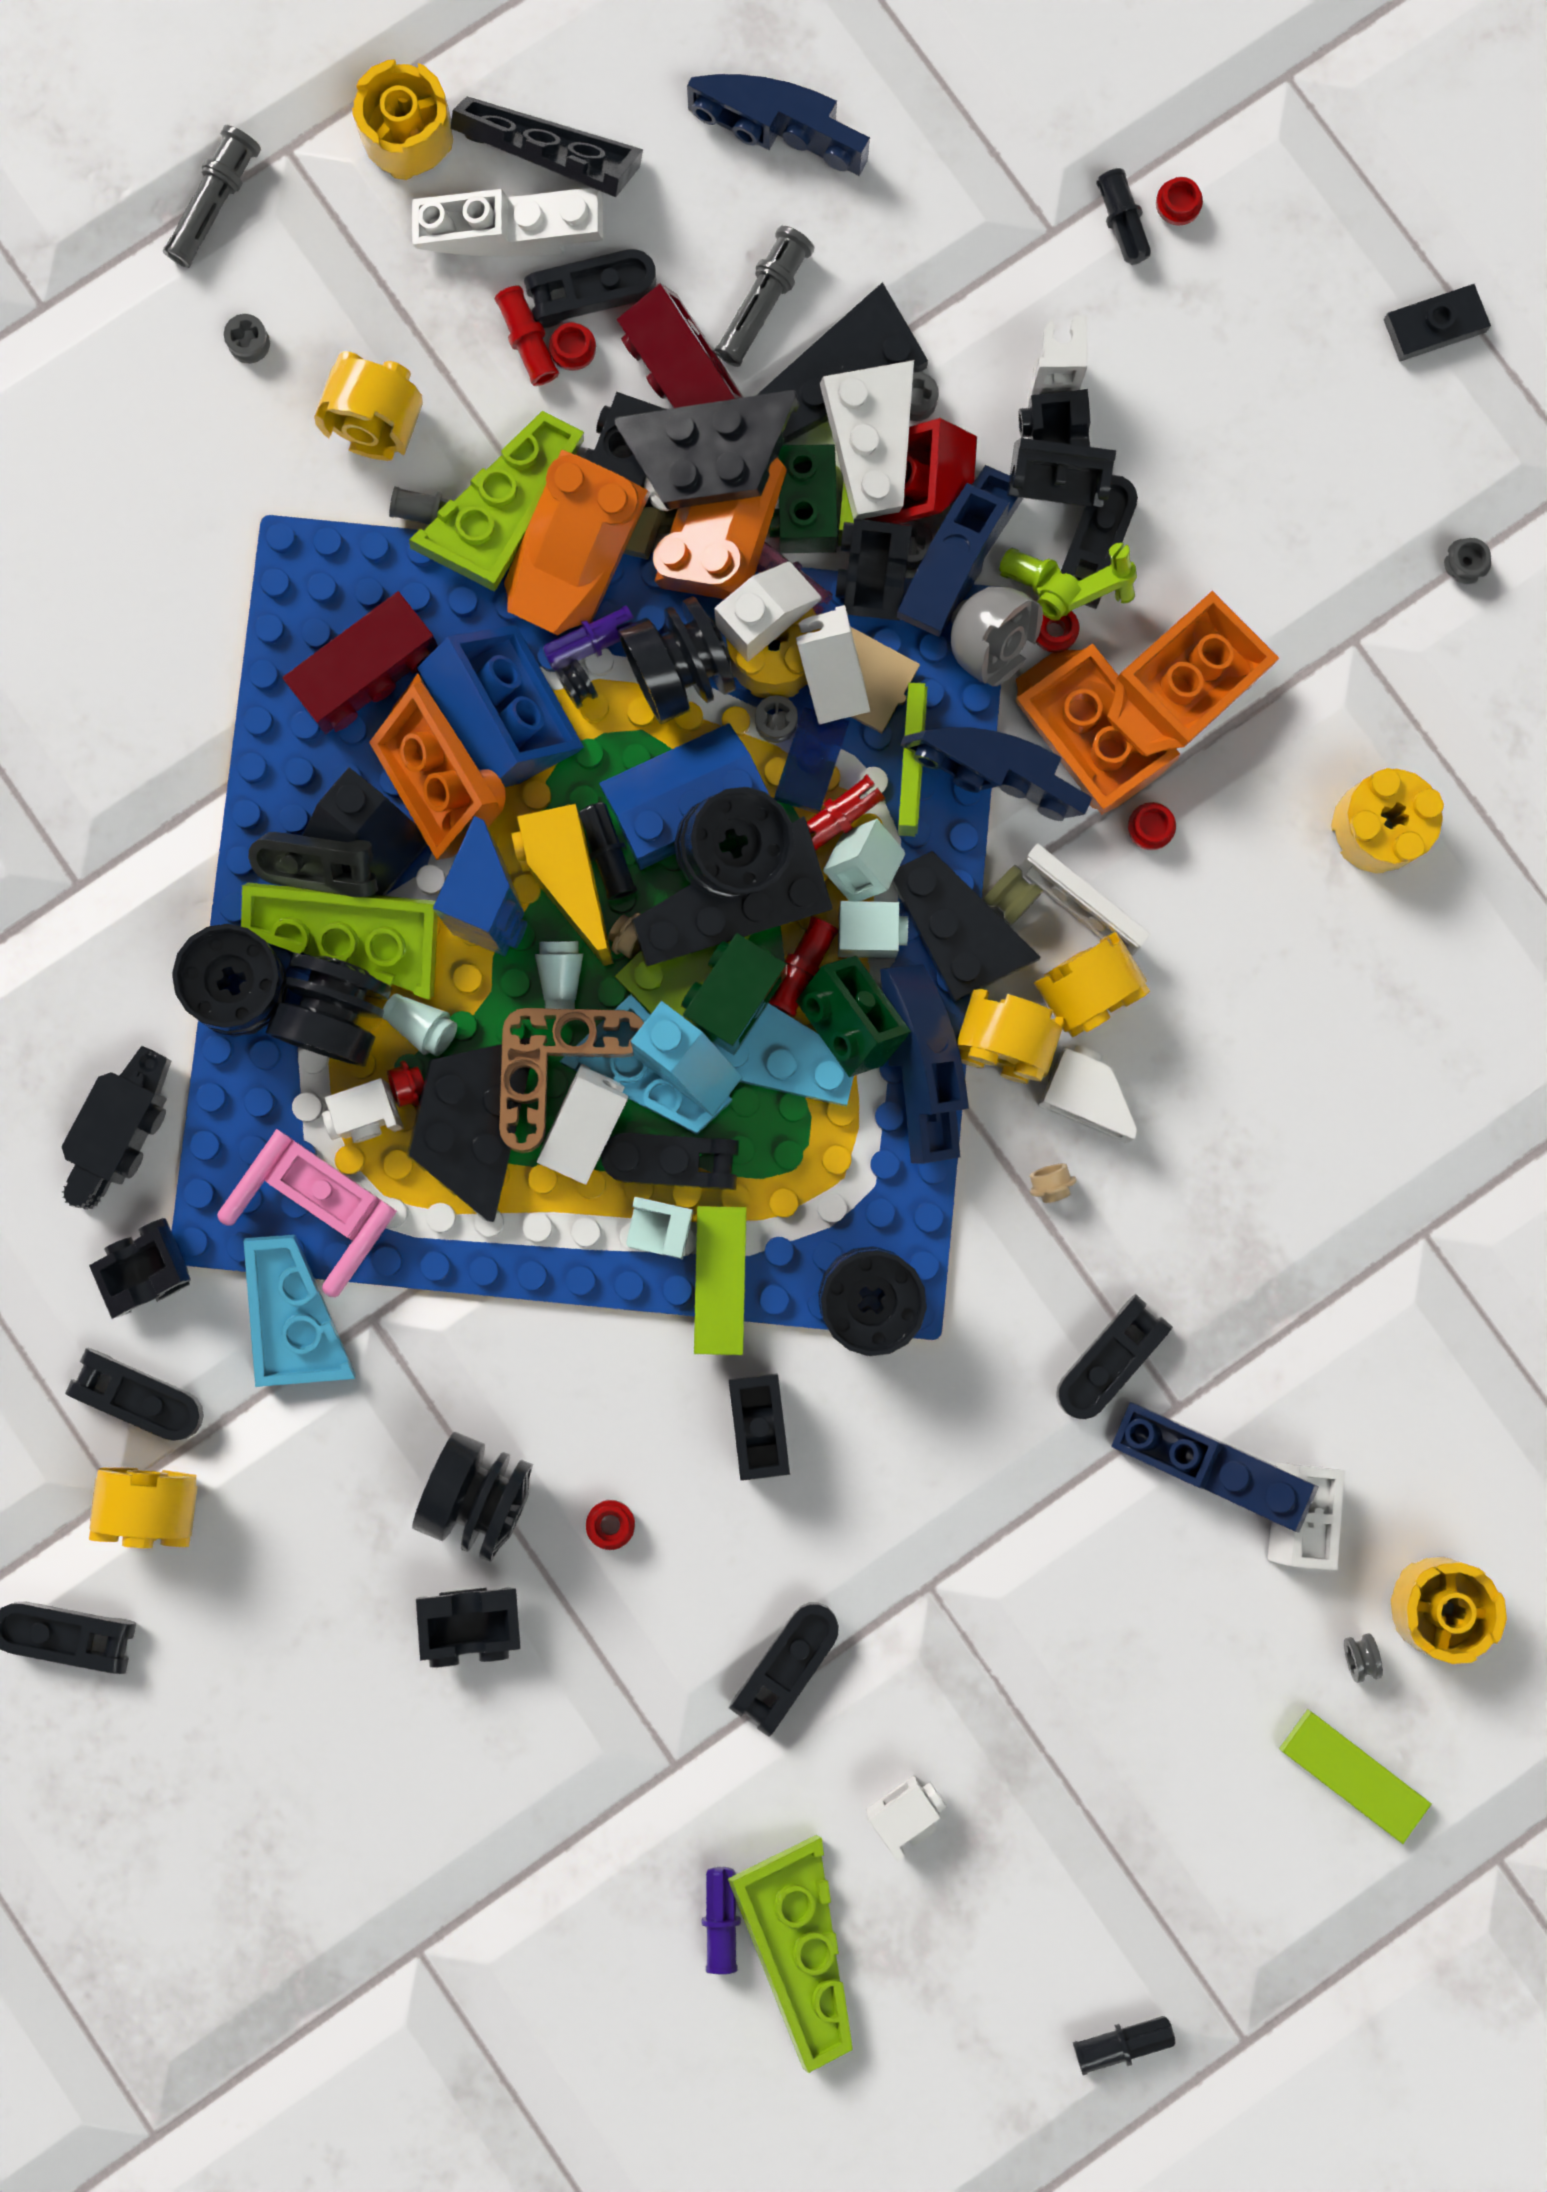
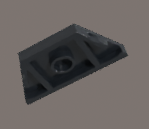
(710, 448)
(459, 1123)

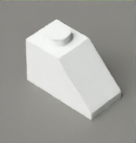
(764, 608)
(1088, 1094)

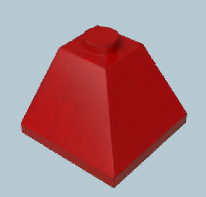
(937, 469)

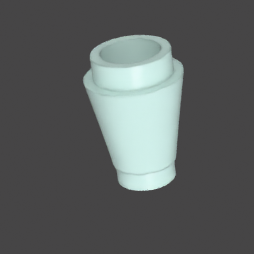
(559, 973)
(420, 1024)

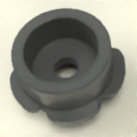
(1469, 548)

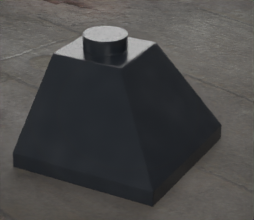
(360, 812)

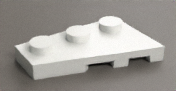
(871, 433)

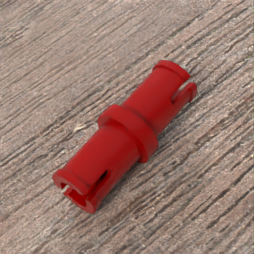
(526, 335)
(843, 811)
(803, 964)

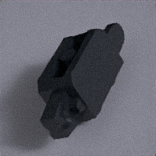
(114, 1127)

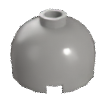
(992, 632)

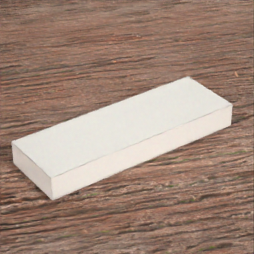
(1081, 898)

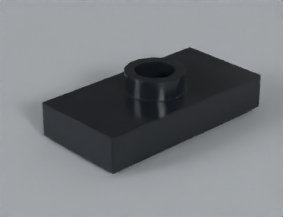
(1437, 322)

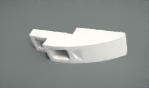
(506, 226)

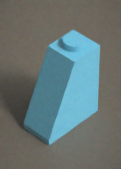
(685, 1058)

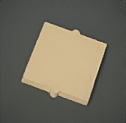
(885, 679)

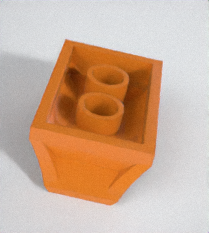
(718, 543)
(572, 544)
(1188, 678)
(1069, 707)
(435, 772)

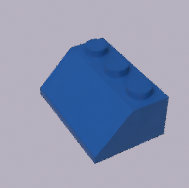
(499, 703)
(661, 791)
(479, 895)

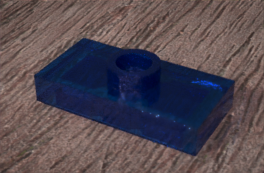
(811, 762)

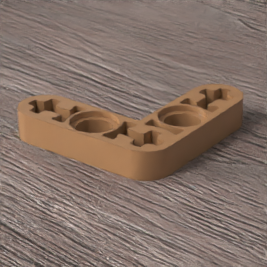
(536, 1057)

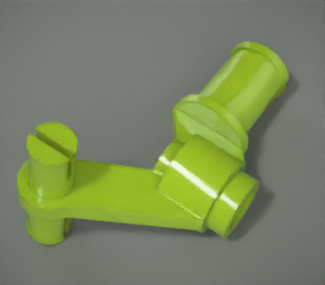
(1063, 592)

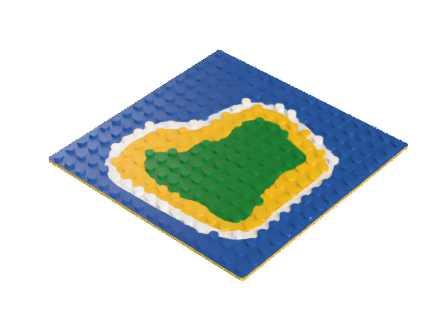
(805, 1168)

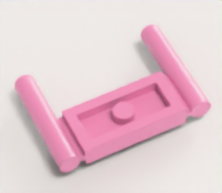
(321, 1192)

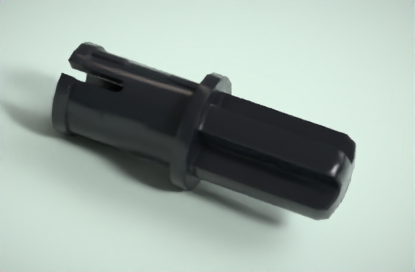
(1124, 216)
(607, 851)
(1124, 2044)

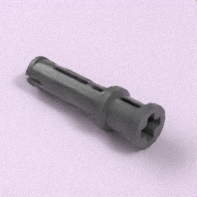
(220, 179)
(773, 279)

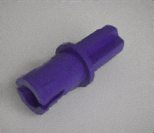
(587, 640)
(720, 1922)

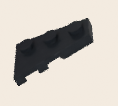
(958, 929)

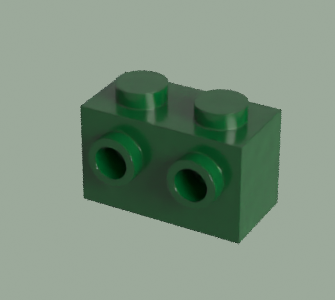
(807, 500)
(734, 992)
(852, 1016)

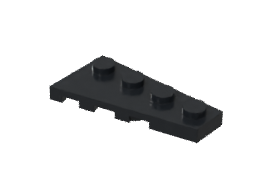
(562, 149)
(863, 339)
(700, 921)

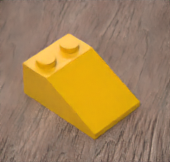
(557, 855)

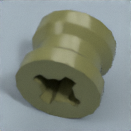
(1013, 895)

